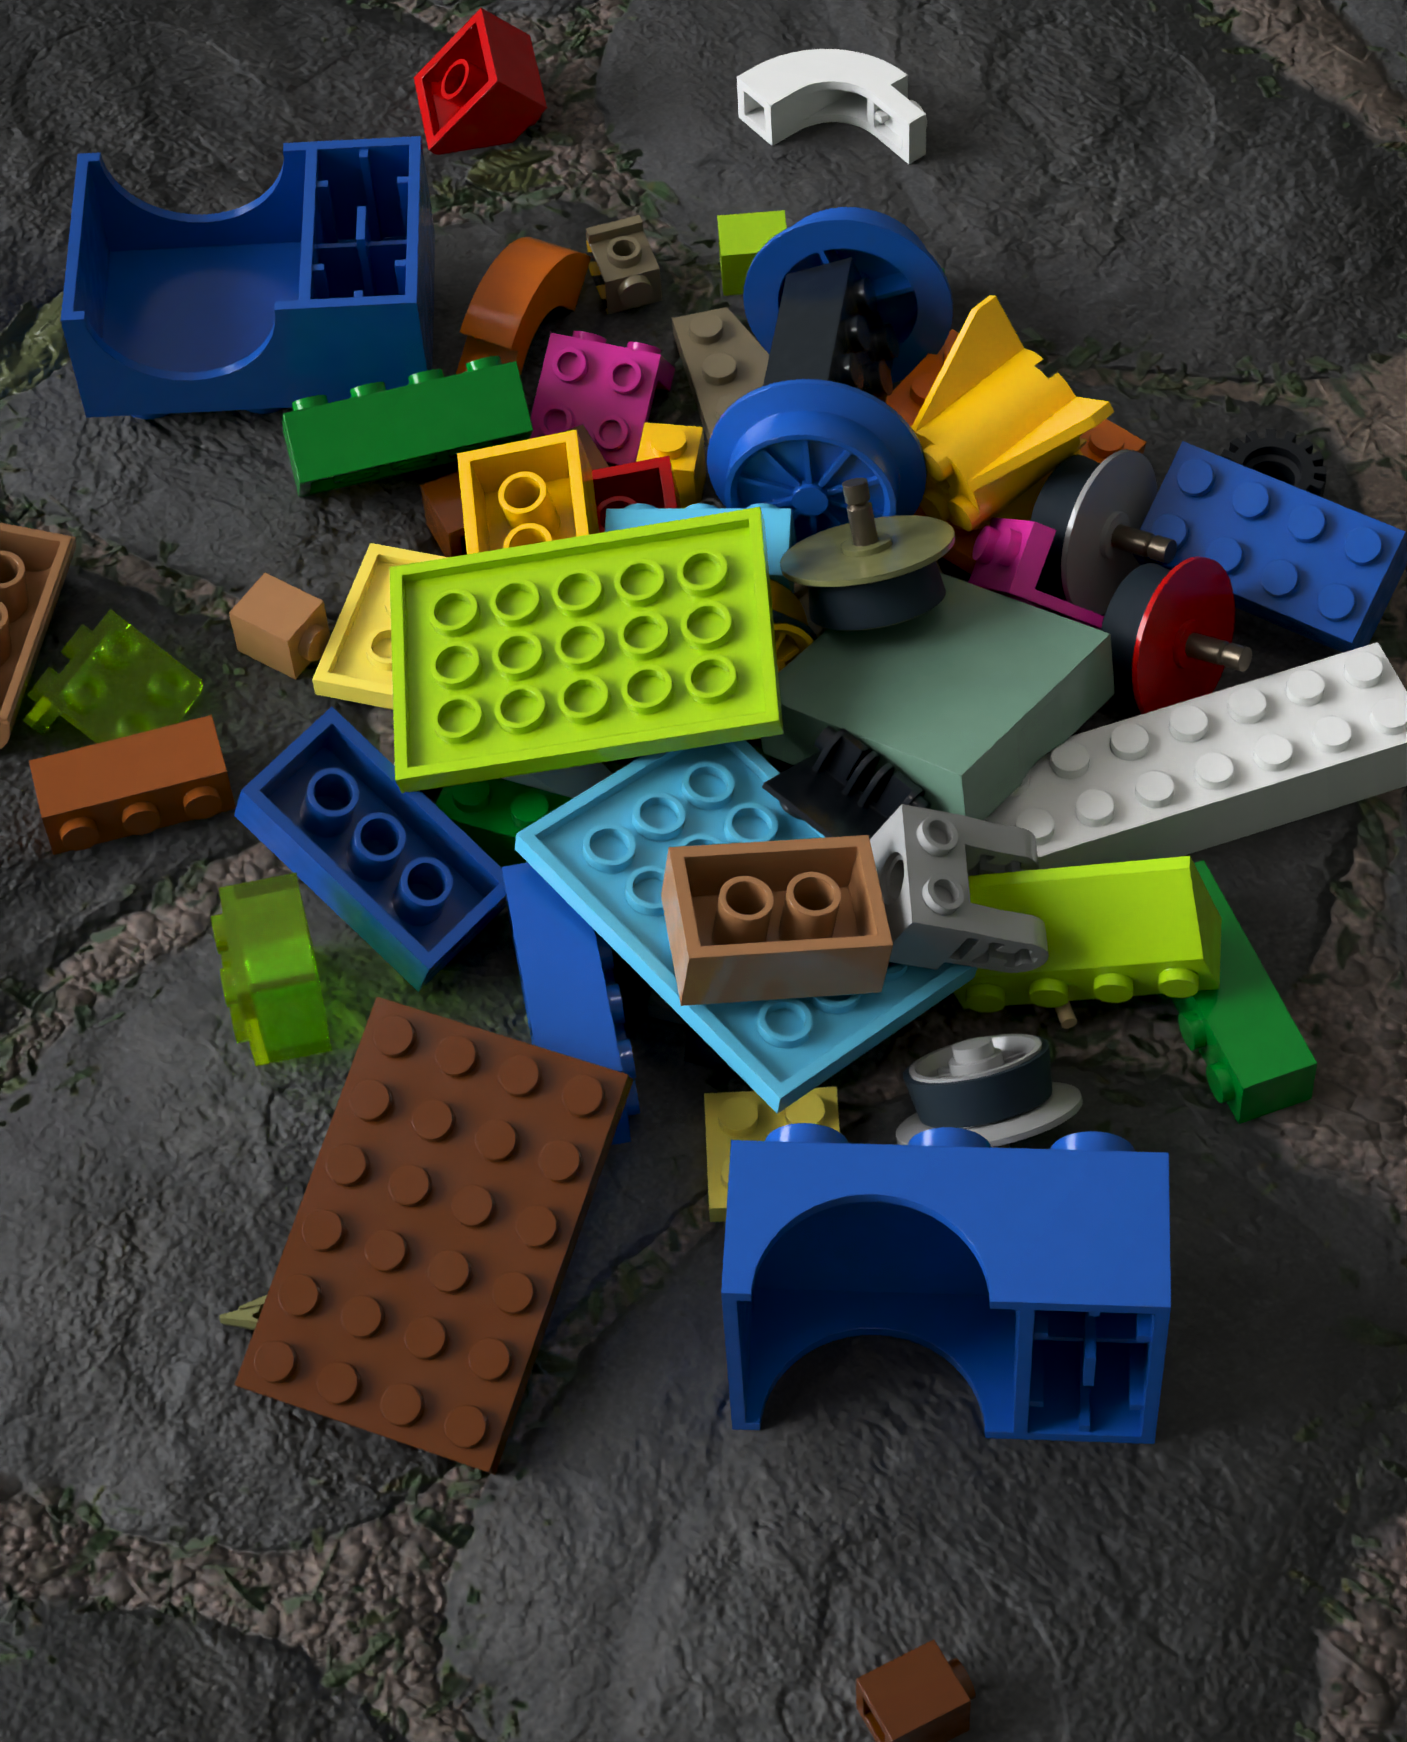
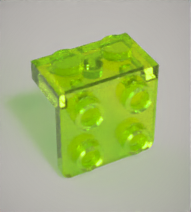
(113, 684)

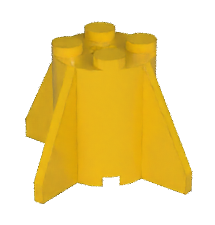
(996, 425)

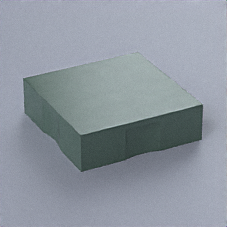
(950, 696)

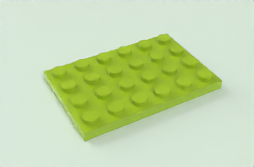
(583, 651)

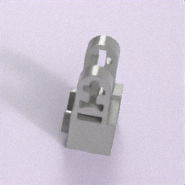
(925, 891)

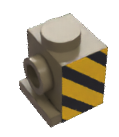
(623, 264)

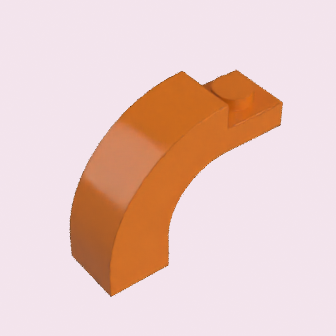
(517, 295)

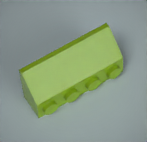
(1107, 931)

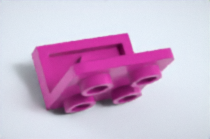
(601, 388)
(1010, 562)

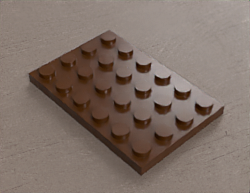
(435, 1234)

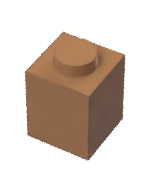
(280, 626)

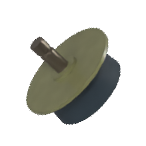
(870, 568)

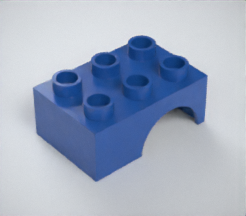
(255, 303)
(1007, 1262)

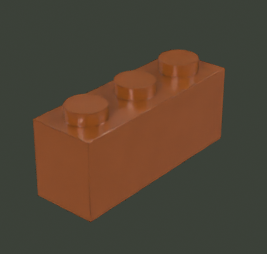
(132, 785)

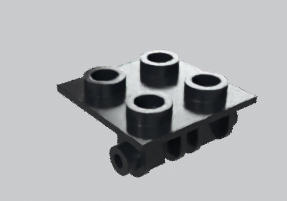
(835, 792)

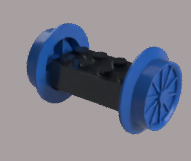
(844, 314)

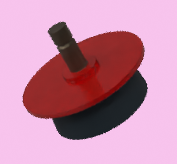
(1173, 632)

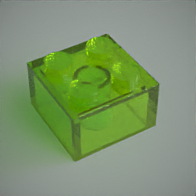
(270, 970)

